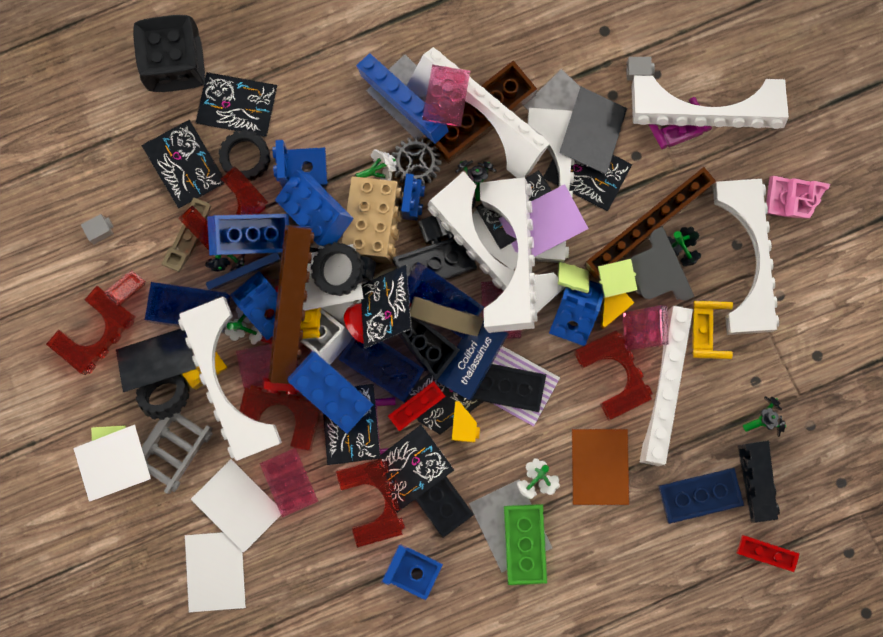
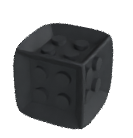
(169, 53)

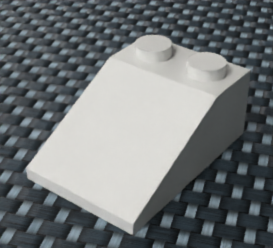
(332, 338)

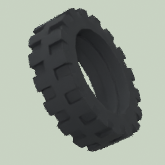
(245, 136)
(319, 263)
(168, 408)

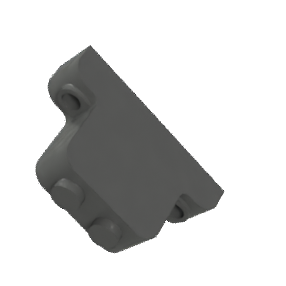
(660, 270)

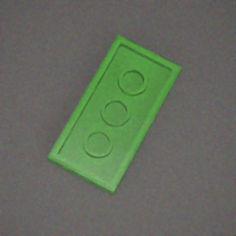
(525, 544)

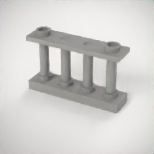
(162, 431)

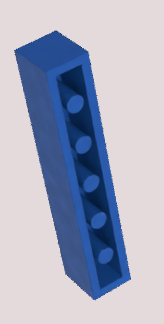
(399, 96)

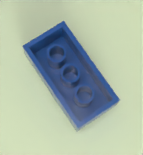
(314, 208)
(246, 233)
(330, 391)

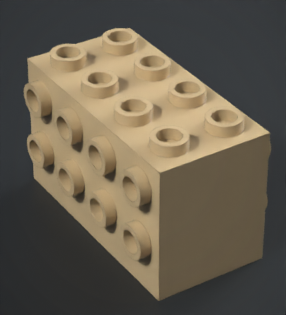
(376, 216)

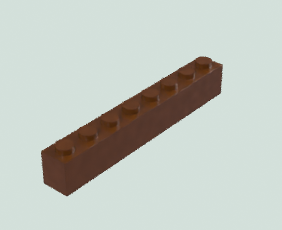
(652, 220)
(290, 302)

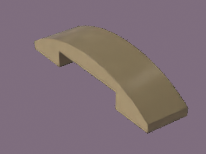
(185, 240)
(445, 316)

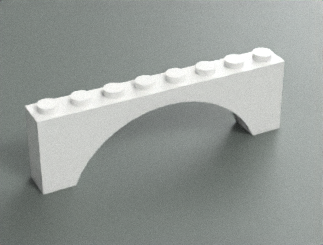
(656, 106)
(553, 126)
(520, 141)
(746, 203)
(454, 209)
(515, 305)
(203, 330)
(659, 431)

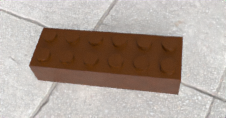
(509, 87)

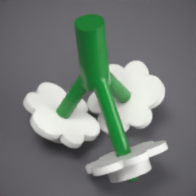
(381, 159)
(236, 328)
(538, 470)

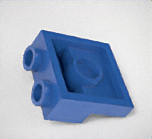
(411, 198)

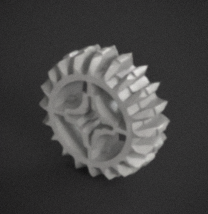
(425, 148)

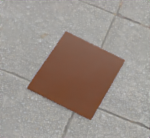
(600, 467)

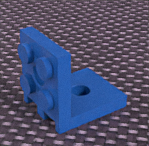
(294, 159)
(254, 299)
(579, 308)
(400, 571)

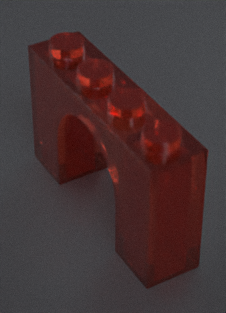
(248, 200)
(613, 348)
(85, 357)
(306, 413)
(388, 523)

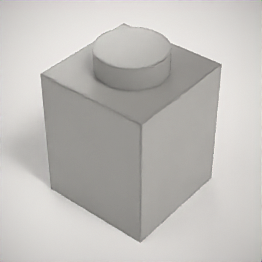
(639, 66)
(98, 228)

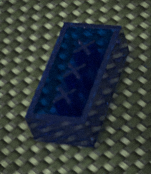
(432, 287)
(168, 301)
(383, 367)

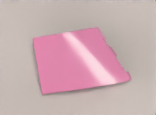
(793, 197)

